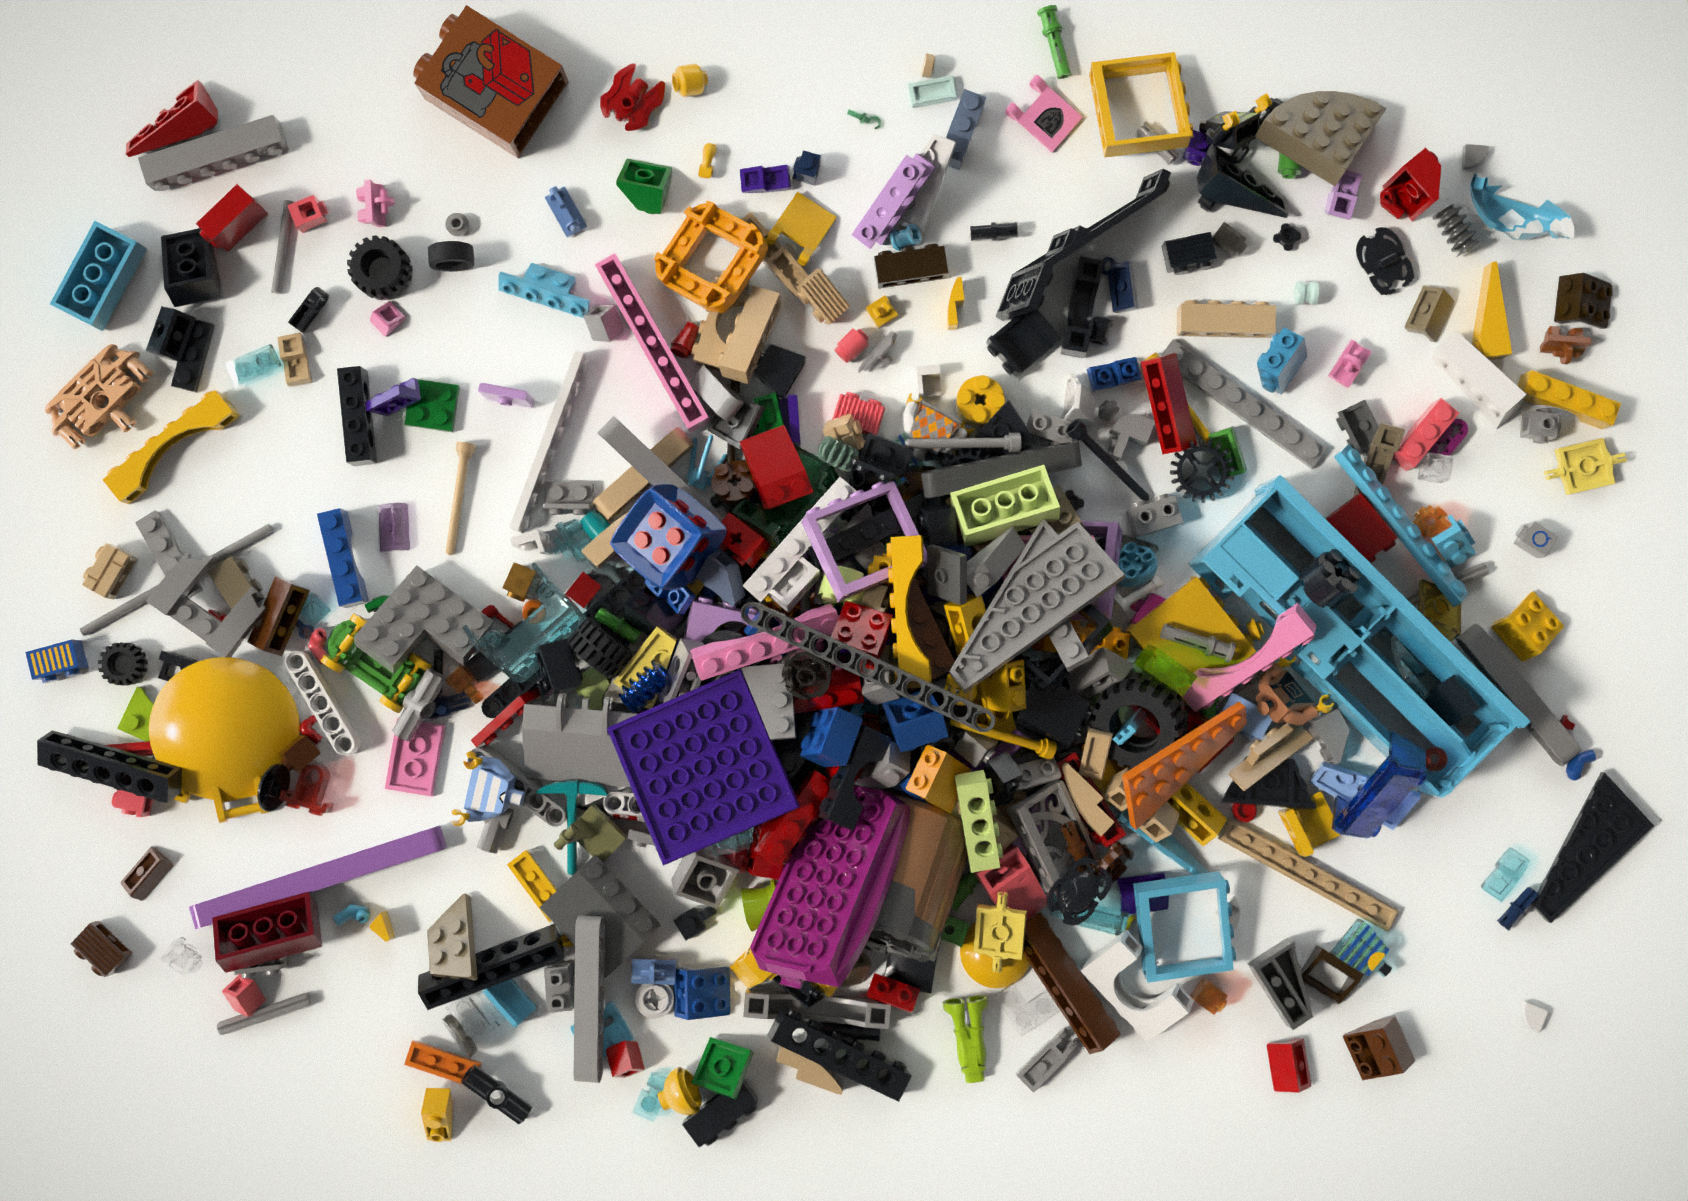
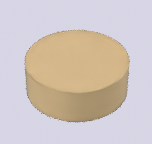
(928, 65)

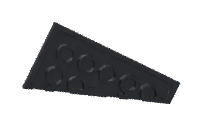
(1597, 839)

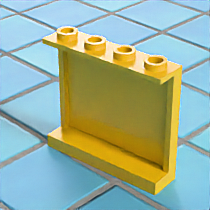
(1198, 612)

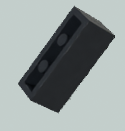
(719, 1114)

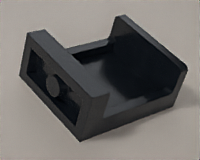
(1023, 342)

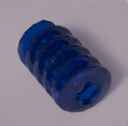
(646, 687)

